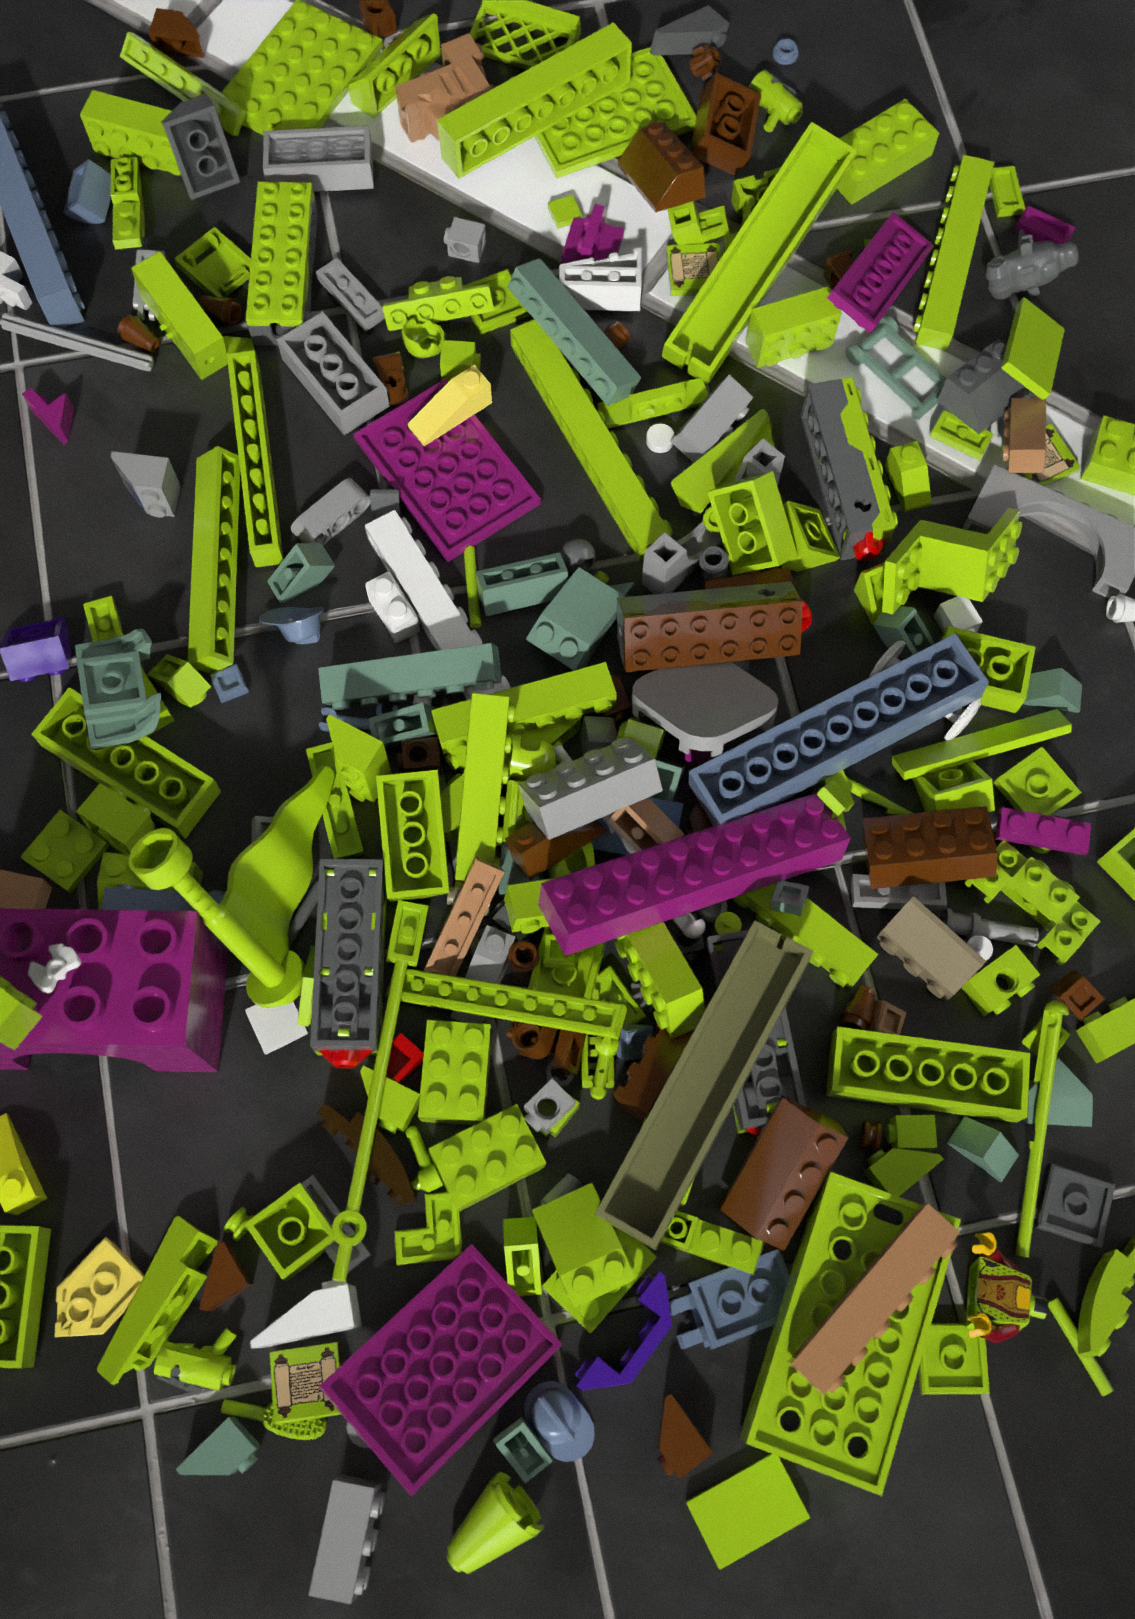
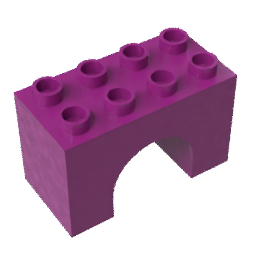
(142, 991)

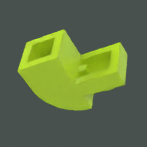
(695, 227)

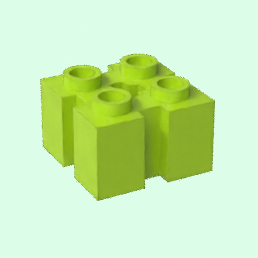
(748, 192)

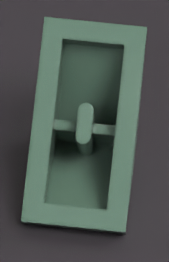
(1054, 690)
(983, 1147)
(522, 1449)

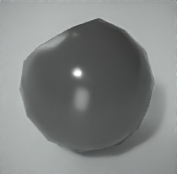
(578, 553)

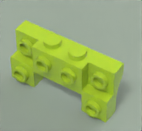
(1043, 898)

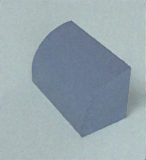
(88, 194)

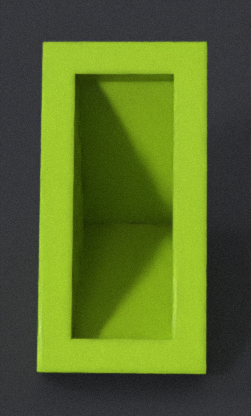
(870, 591)

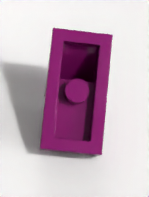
(55, 415)

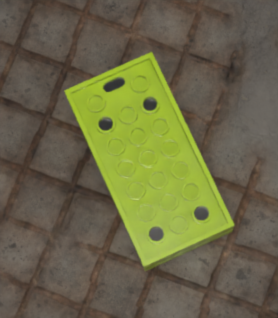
(859, 1424)

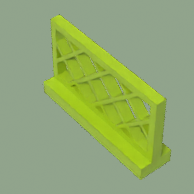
(530, 17)

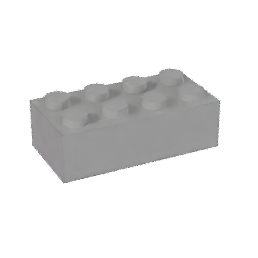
(333, 373)
(590, 787)

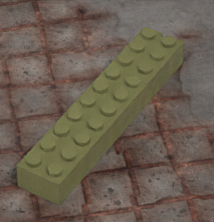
(704, 1086)

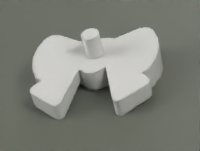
(64, 960)

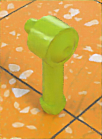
(606, 1049)
(428, 1175)

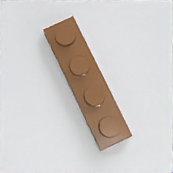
(464, 918)

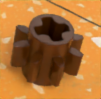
(705, 61)

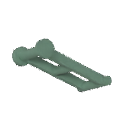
(888, 328)

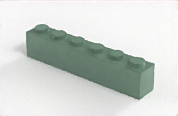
(573, 332)
(410, 675)

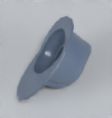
(295, 623)
(559, 1421)

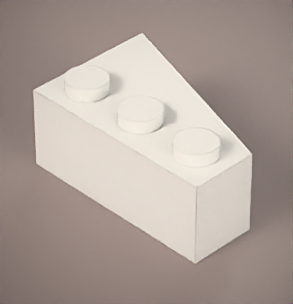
(606, 282)

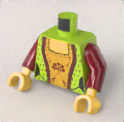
(999, 1294)

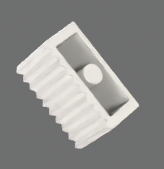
(392, 607)

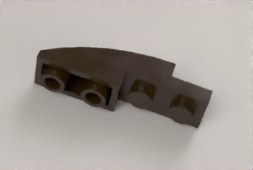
(383, 1162)

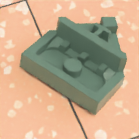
(1070, 1100)

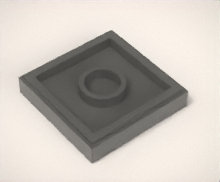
(1075, 1205)

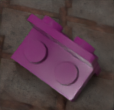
(591, 238)

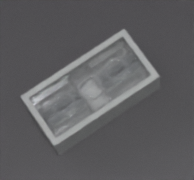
(325, 156)

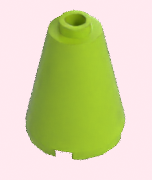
(493, 1526)

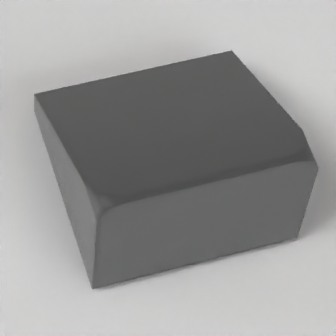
(384, 501)

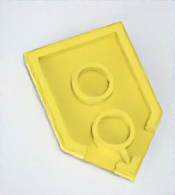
(96, 1292)

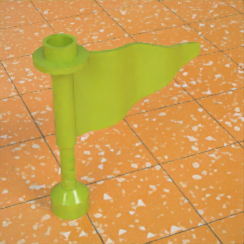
(260, 893)

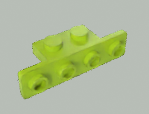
(438, 302)
(655, 403)

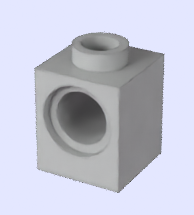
(465, 239)
(553, 1093)

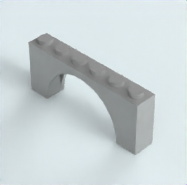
(1108, 537)
(672, 561)

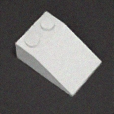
(318, 1314)

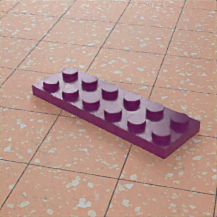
(880, 272)

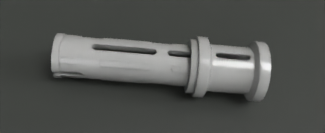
(973, 925)

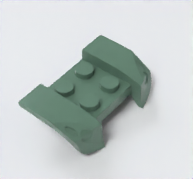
(115, 689)

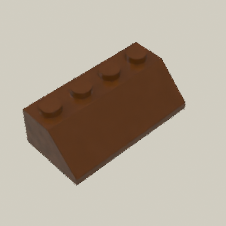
(662, 168)
(783, 1172)

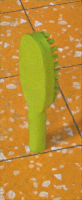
(296, 1430)

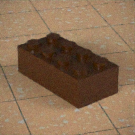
(929, 847)

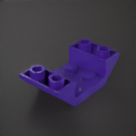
(653, 1298)

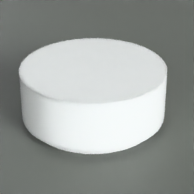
(659, 438)

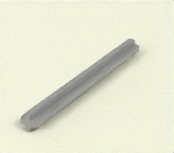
(77, 342)

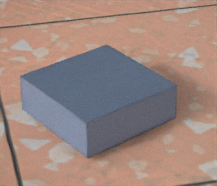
(229, 683)

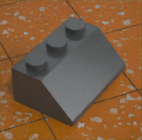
(200, 147)
(981, 389)

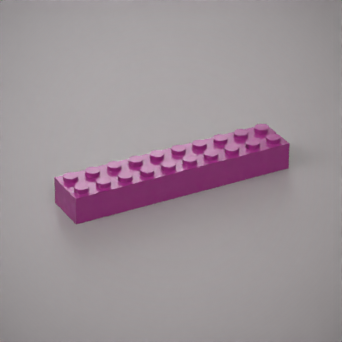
(691, 873)

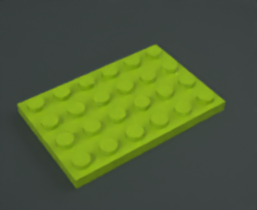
(301, 70)
(611, 123)

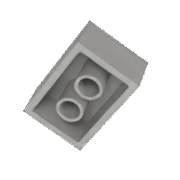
(347, 1539)

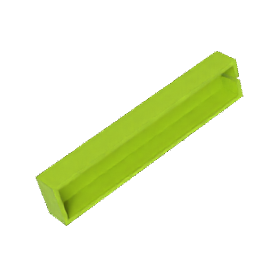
(759, 253)

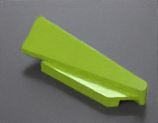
(721, 462)
(159, 1301)

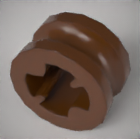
(870, 1135)

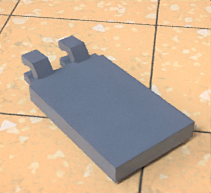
(733, 1302)

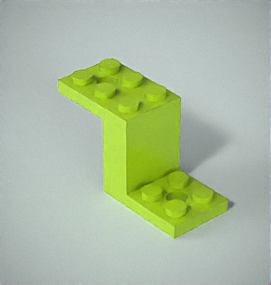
(951, 560)

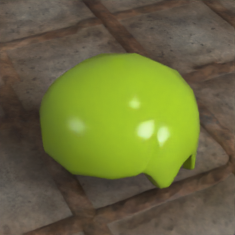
(422, 339)

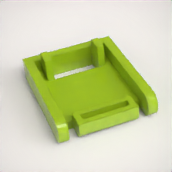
(221, 270)

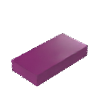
(1043, 226)

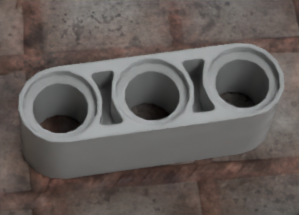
(331, 513)

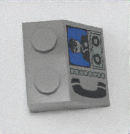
(150, 482)

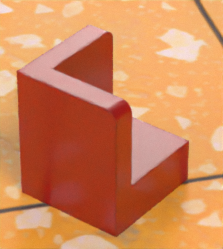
(403, 1060)

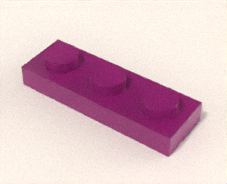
(1043, 831)

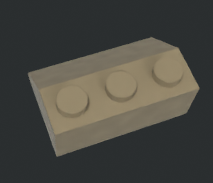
(930, 949)

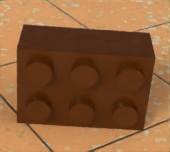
(725, 124)

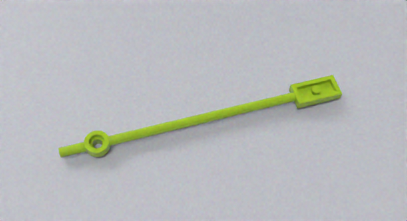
(402, 951)

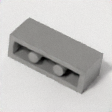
(713, 419)

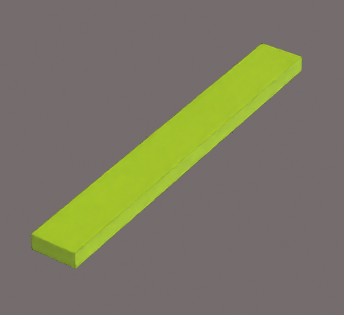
(513, 1003)

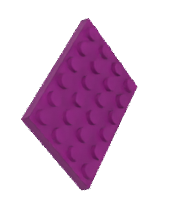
(454, 486)
(440, 1368)

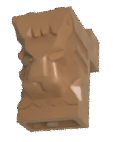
(442, 90)

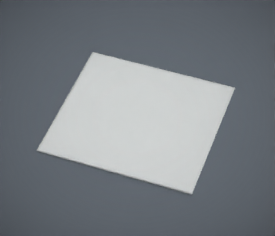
(275, 1025)

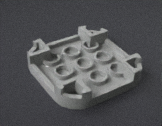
(705, 704)

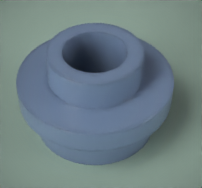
(785, 52)

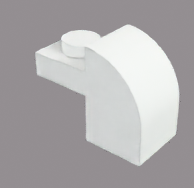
(10, 289)

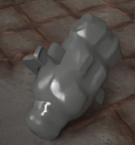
(1029, 266)

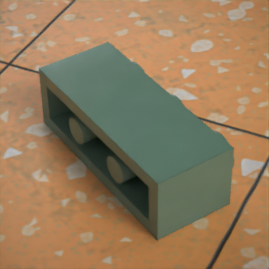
(521, 583)

